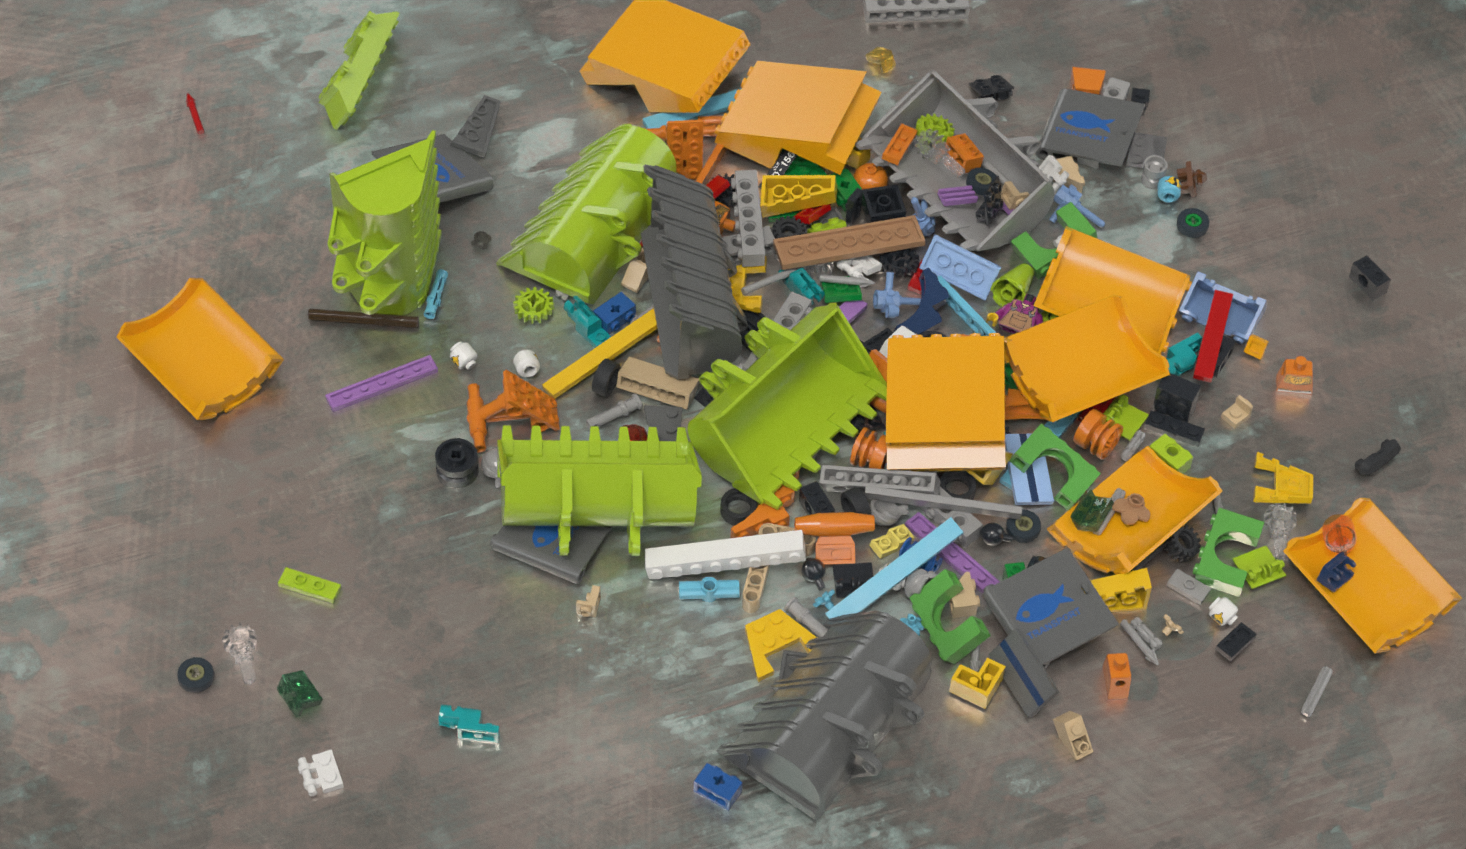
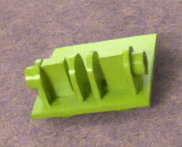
(1126, 415)
(1260, 567)

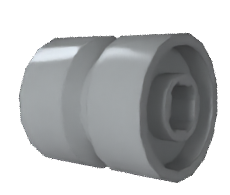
(1153, 170)

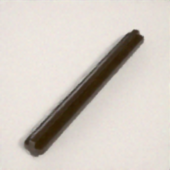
(360, 317)

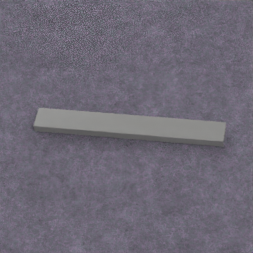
(943, 502)

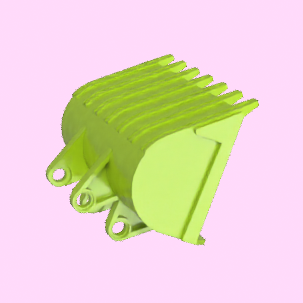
(593, 216)
(387, 229)
(785, 403)
(598, 482)

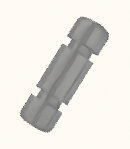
(1133, 445)
(1146, 633)

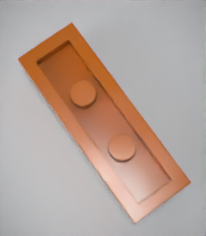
(899, 144)

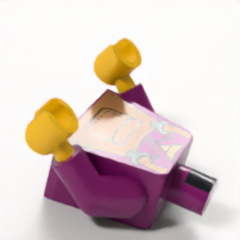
(1017, 315)

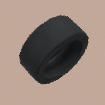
(605, 377)
(961, 476)
(733, 495)
(855, 501)

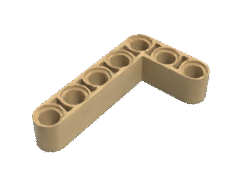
(760, 575)

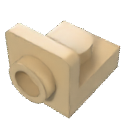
(1011, 195)
(1238, 412)
(590, 606)

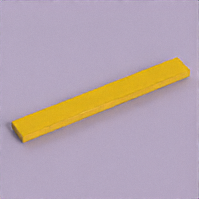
(609, 349)

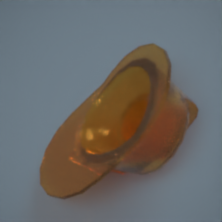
(1339, 534)

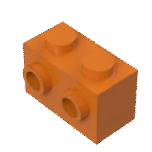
(965, 152)

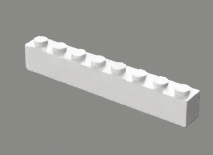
(725, 554)

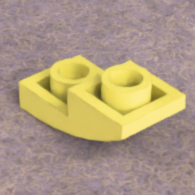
(891, 542)

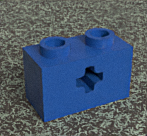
(616, 312)
(718, 786)

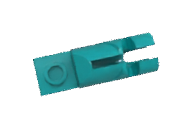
(802, 284)
(586, 322)
(1182, 355)
(468, 724)

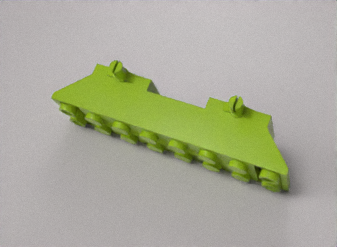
(351, 77)

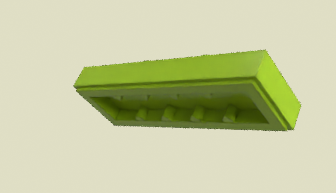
(309, 585)

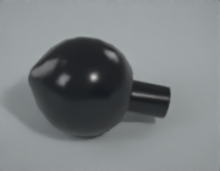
(994, 534)
(813, 571)

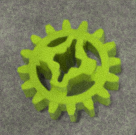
(935, 123)
(541, 301)

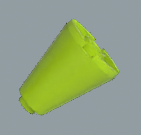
(1013, 284)

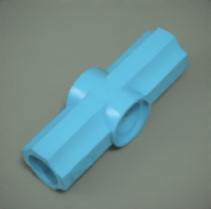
(719, 588)

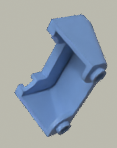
(1243, 312)

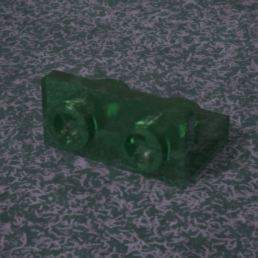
(1091, 511)
(298, 692)

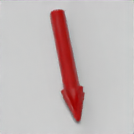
(194, 113)

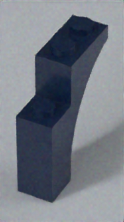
(932, 298)

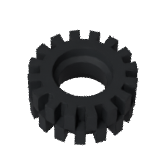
(787, 225)
(1190, 540)

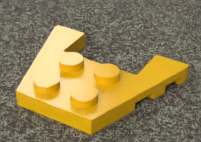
(738, 281)
(1290, 483)
(772, 635)

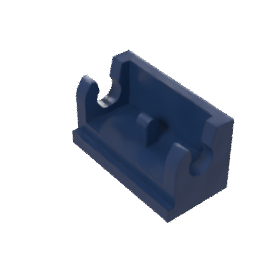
(1335, 573)

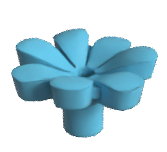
(825, 600)
(913, 622)

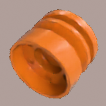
(1098, 434)
(868, 449)

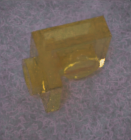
(883, 57)

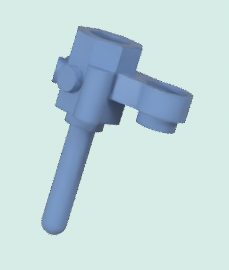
(1070, 194)
(926, 223)
(890, 300)

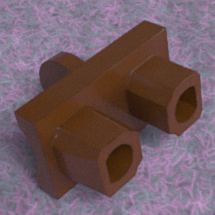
(1192, 179)

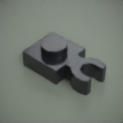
(1141, 96)

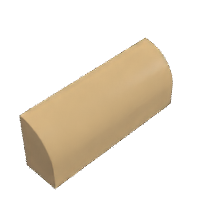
(654, 383)

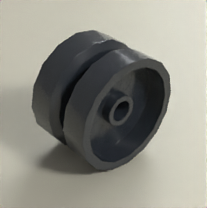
(456, 463)

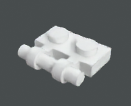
(1051, 169)
(864, 264)
(327, 772)

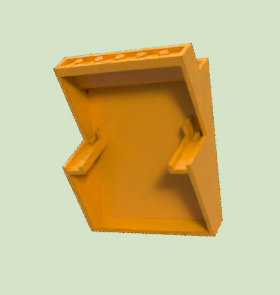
(667, 54)
(798, 110)
(946, 403)

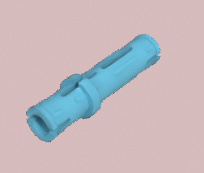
(433, 300)

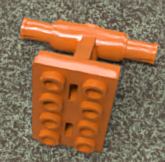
(686, 144)
(517, 402)

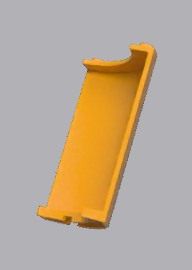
(1096, 269)
(202, 351)
(1082, 359)
(1166, 494)
(1393, 584)

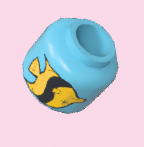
(1169, 189)

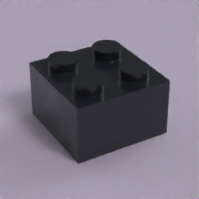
(882, 203)
(1176, 397)

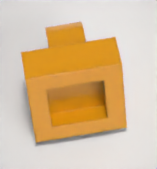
(1256, 346)

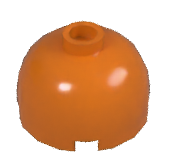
(871, 176)

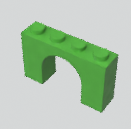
(1041, 258)
(1045, 443)
(1226, 526)
(929, 606)

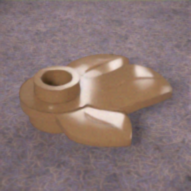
(1132, 509)

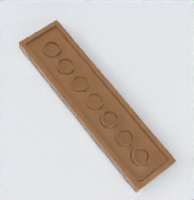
(848, 242)

